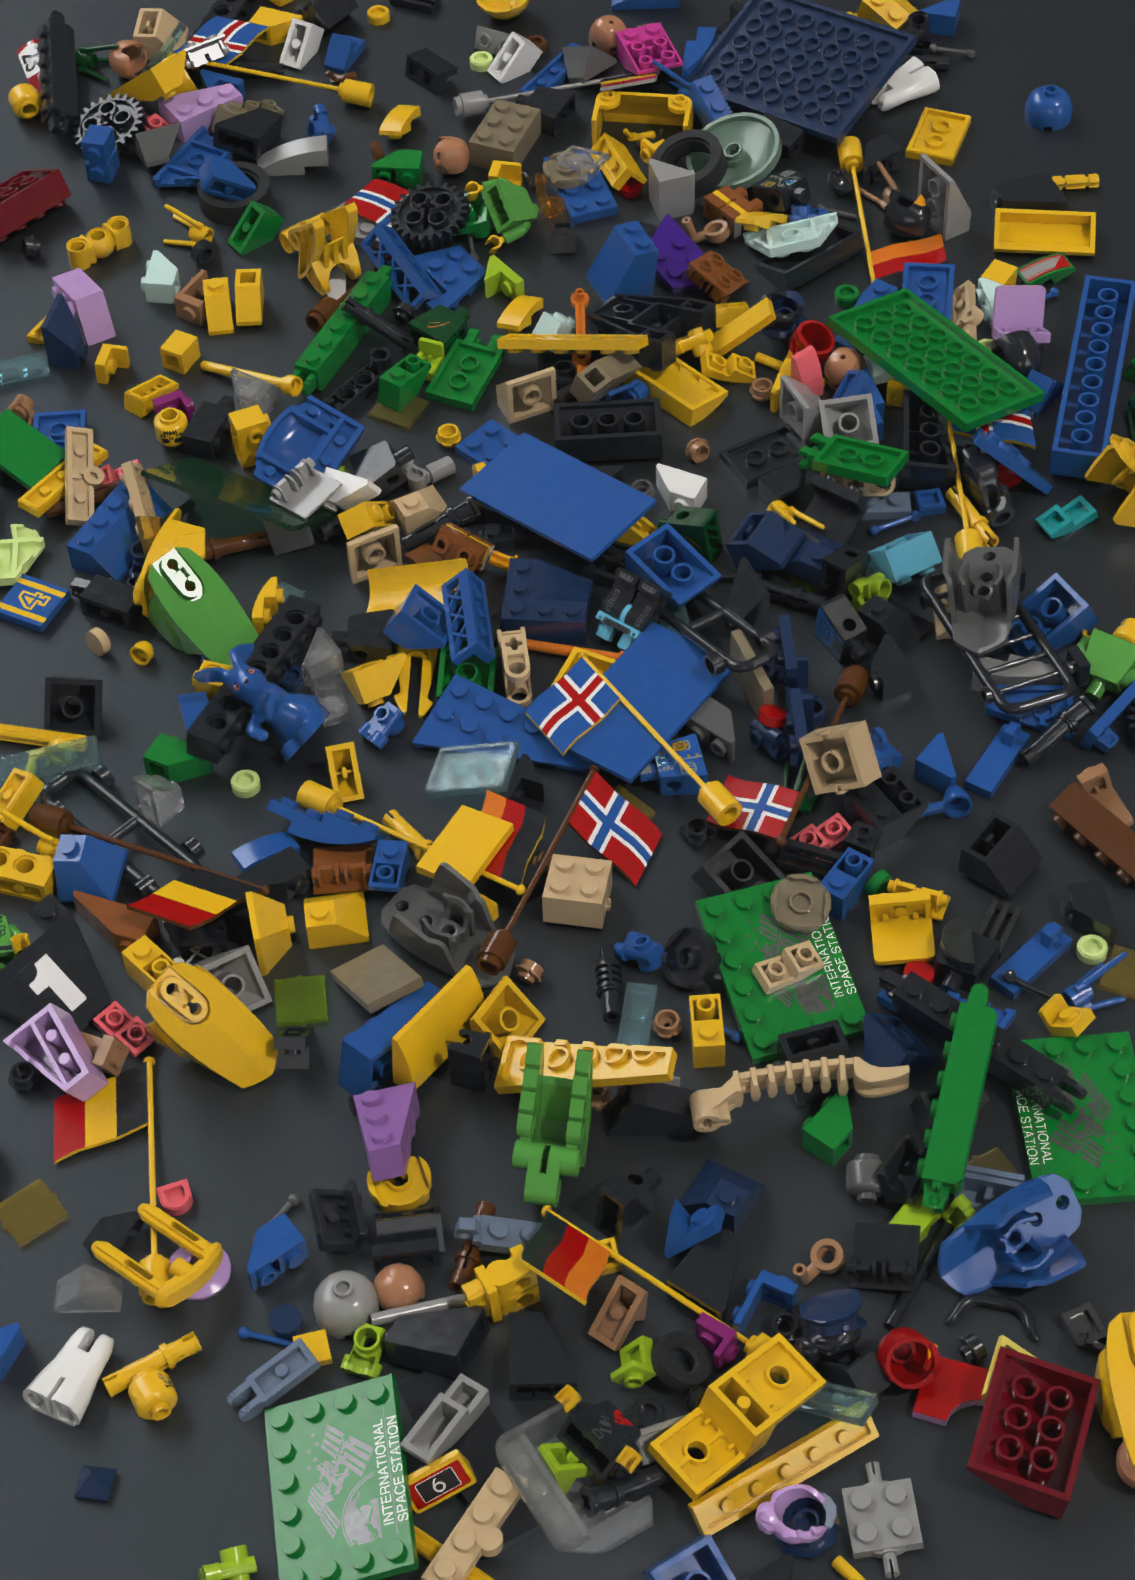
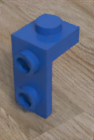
(769, 1287)

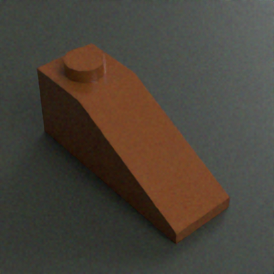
(114, 921)

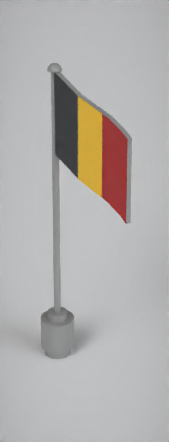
(476, 102)

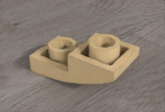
(788, 968)

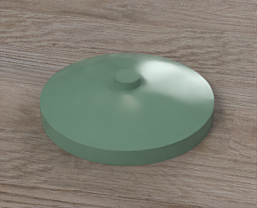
(750, 147)

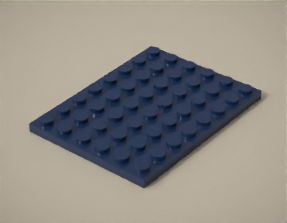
(804, 64)

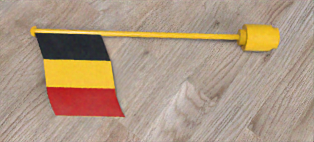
(108, 1116)

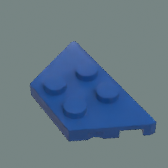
(186, 162)
(1010, 457)

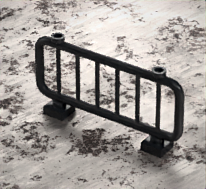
(1071, 672)

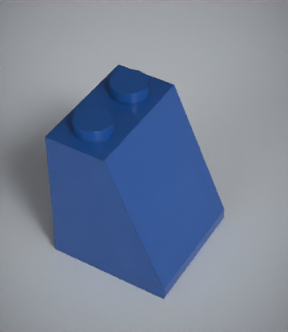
(625, 263)

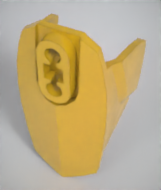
(1117, 468)
(171, 535)
(218, 1035)
(1117, 1384)

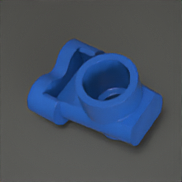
(319, 123)
(804, 211)
(385, 722)
(640, 949)

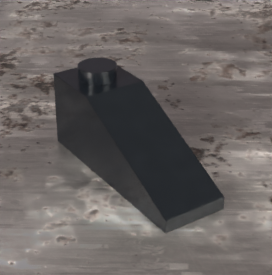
(283, 873)

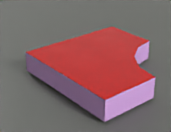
(953, 1388)

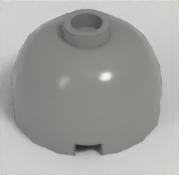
(344, 1303)

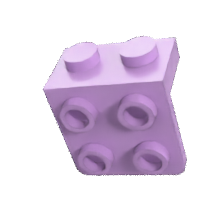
(1020, 309)

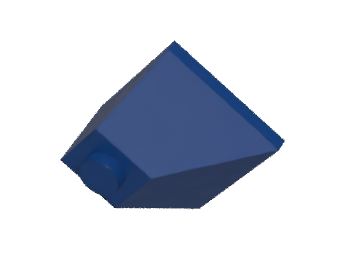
(418, 622)
(88, 867)

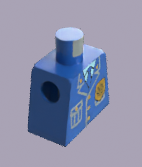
(670, 775)

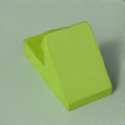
(502, 278)
(562, 1464)

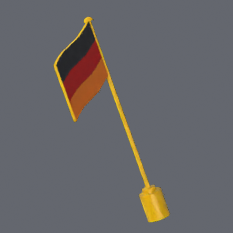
(889, 261)
(506, 867)
(577, 1260)

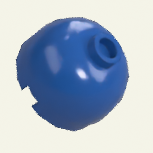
(1048, 108)

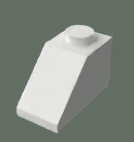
(301, 43)
(514, 58)
(680, 487)
(351, 493)

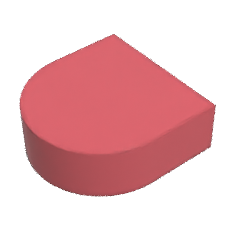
(175, 1197)

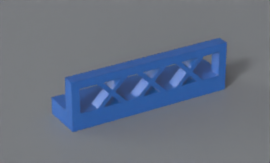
(405, 260)
(473, 612)

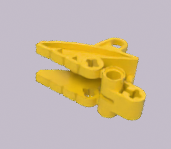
(316, 254)

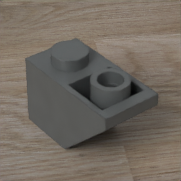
(714, 728)

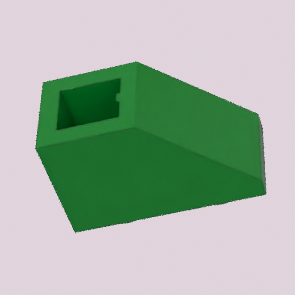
(400, 168)
(402, 382)
(170, 760)
(830, 1130)

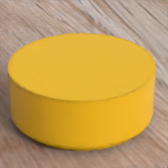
(378, 15)

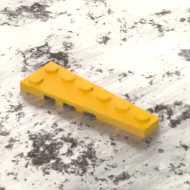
(612, 1064)

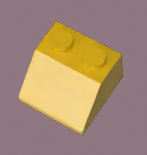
(886, 12)

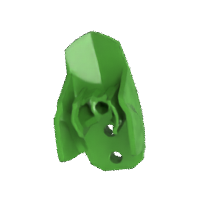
(198, 620)

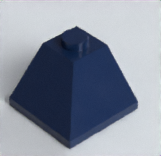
(63, 337)
(808, 557)
(893, 1043)
(726, 1187)

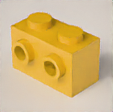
(247, 432)

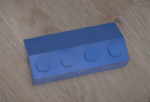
(106, 537)

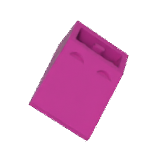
(642, 45)

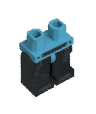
(630, 607)

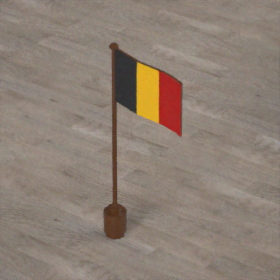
(182, 902)

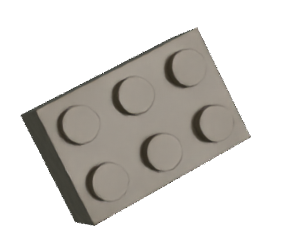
(505, 134)

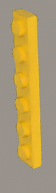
(581, 342)
(784, 1468)

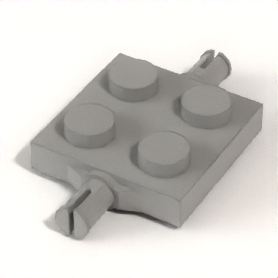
(882, 1519)

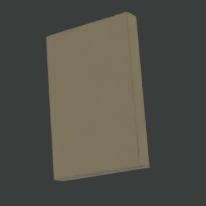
(755, 683)
(377, 978)

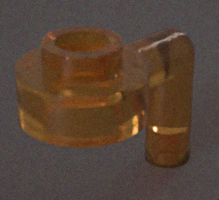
(549, 206)

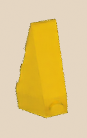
(156, 81)

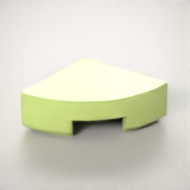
(20, 531)

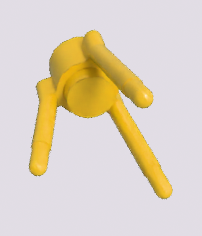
(196, 231)
(788, 514)
(46, 845)

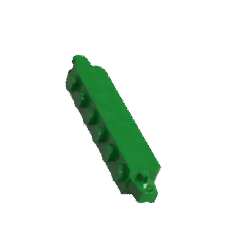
(342, 332)
(959, 1100)

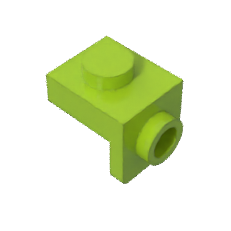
(432, 352)
(635, 1363)

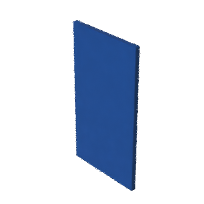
(558, 497)
(666, 684)

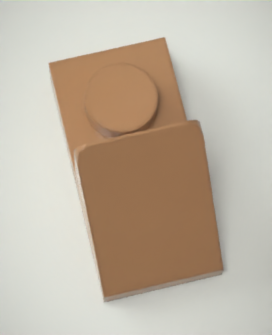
(619, 1312)

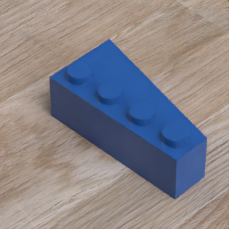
(368, 1050)

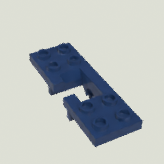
(799, 699)

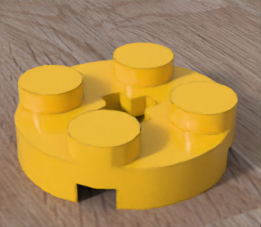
(408, 1196)

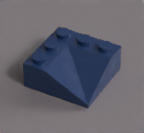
(547, 602)

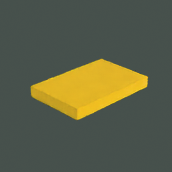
(938, 136)
(466, 844)

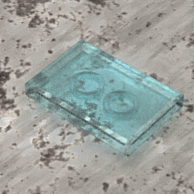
(472, 769)

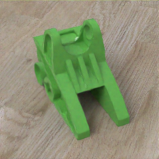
(552, 1125)

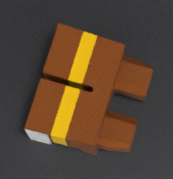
(728, 205)
(457, 543)

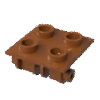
(720, 275)
(342, 868)

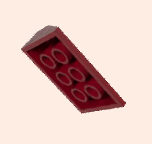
(29, 196)
(1033, 1430)

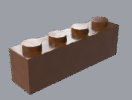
(1097, 828)

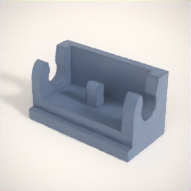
(985, 1184)

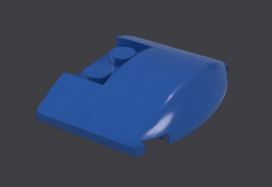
(305, 432)

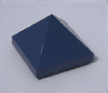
(95, 1483)

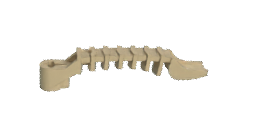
(712, 1106)

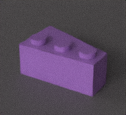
(387, 1128)

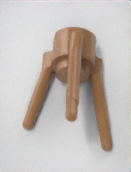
(886, 193)
(23, 407)

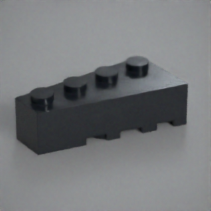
(929, 455)

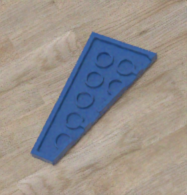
(477, 716)

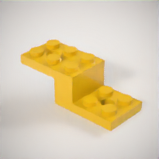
(736, 1416)

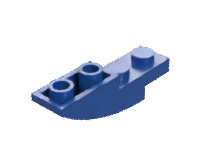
(325, 828)

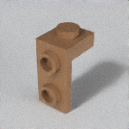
(188, 300)
(1098, 784)
(107, 1052)

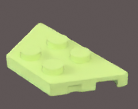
(17, 557)

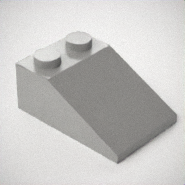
(948, 207)

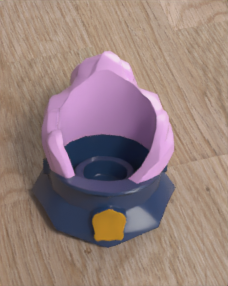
(800, 1520)

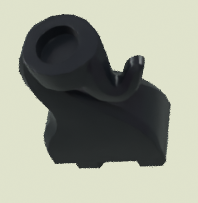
(982, 486)

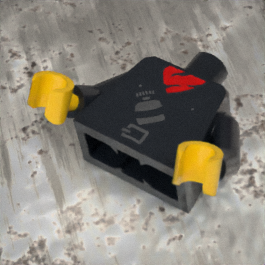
(599, 1434)

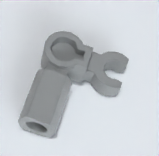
(432, 473)

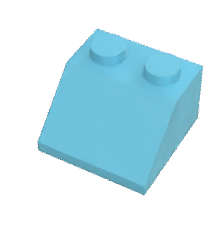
(906, 557)

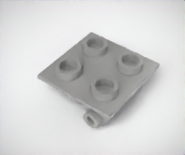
(304, 489)

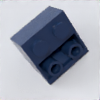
(765, 541)

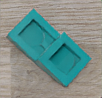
(1064, 520)

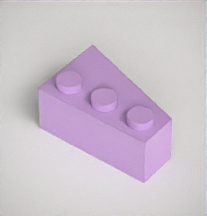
(196, 108)
(86, 304)
(59, 1051)

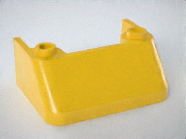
(642, 109)

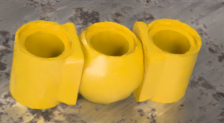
(99, 243)

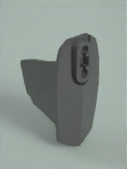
(982, 609)
(451, 925)

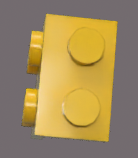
(901, 927)

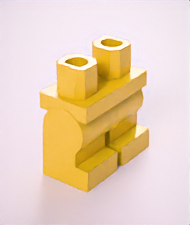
(502, 1286)

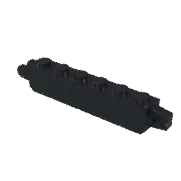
(57, 74)
(1010, 1058)

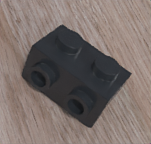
(338, 1218)

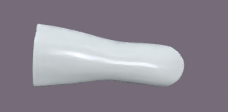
(906, 84)
(70, 1378)

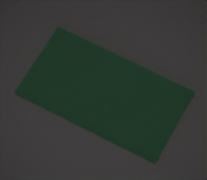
(231, 492)

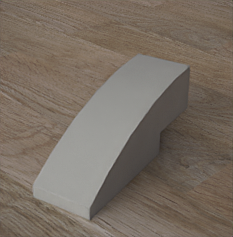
(295, 156)
(1016, 673)
(446, 1419)

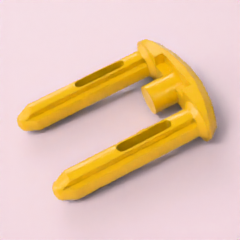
(186, 1277)

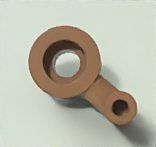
(714, 232)
(822, 1247)

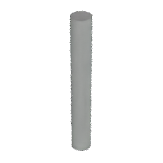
(391, 1315)

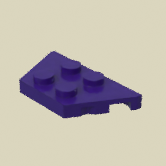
(674, 255)

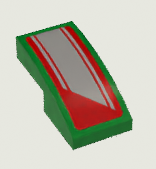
(1048, 267)

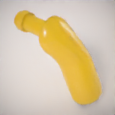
(635, 137)

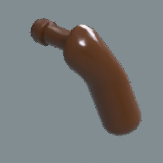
(336, 78)

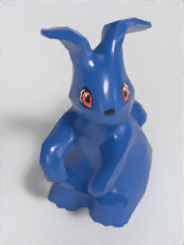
(289, 715)

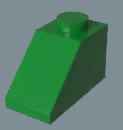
(255, 228)

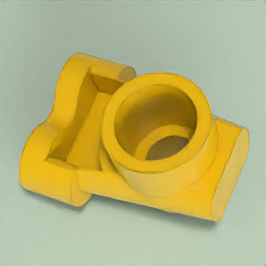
(696, 340)

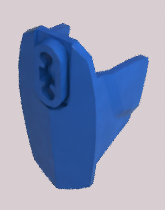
(1007, 1250)

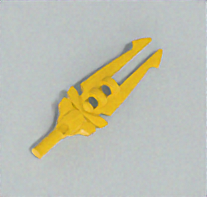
(429, 659)

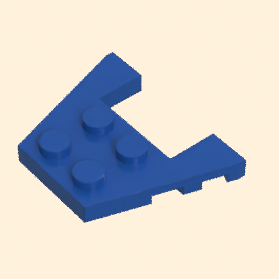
(452, 272)

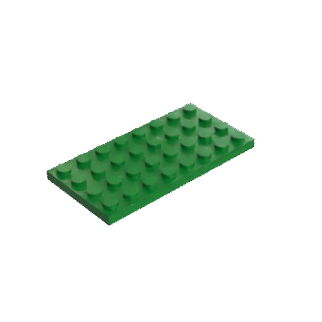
(936, 359)

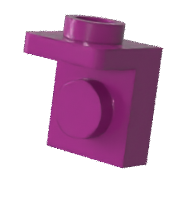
(174, 400)
(717, 1336)

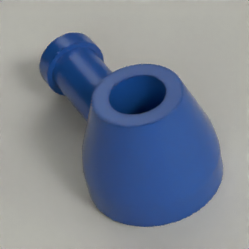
(955, 803)

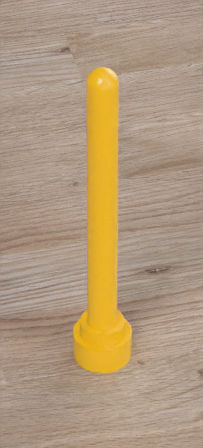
(289, 384)

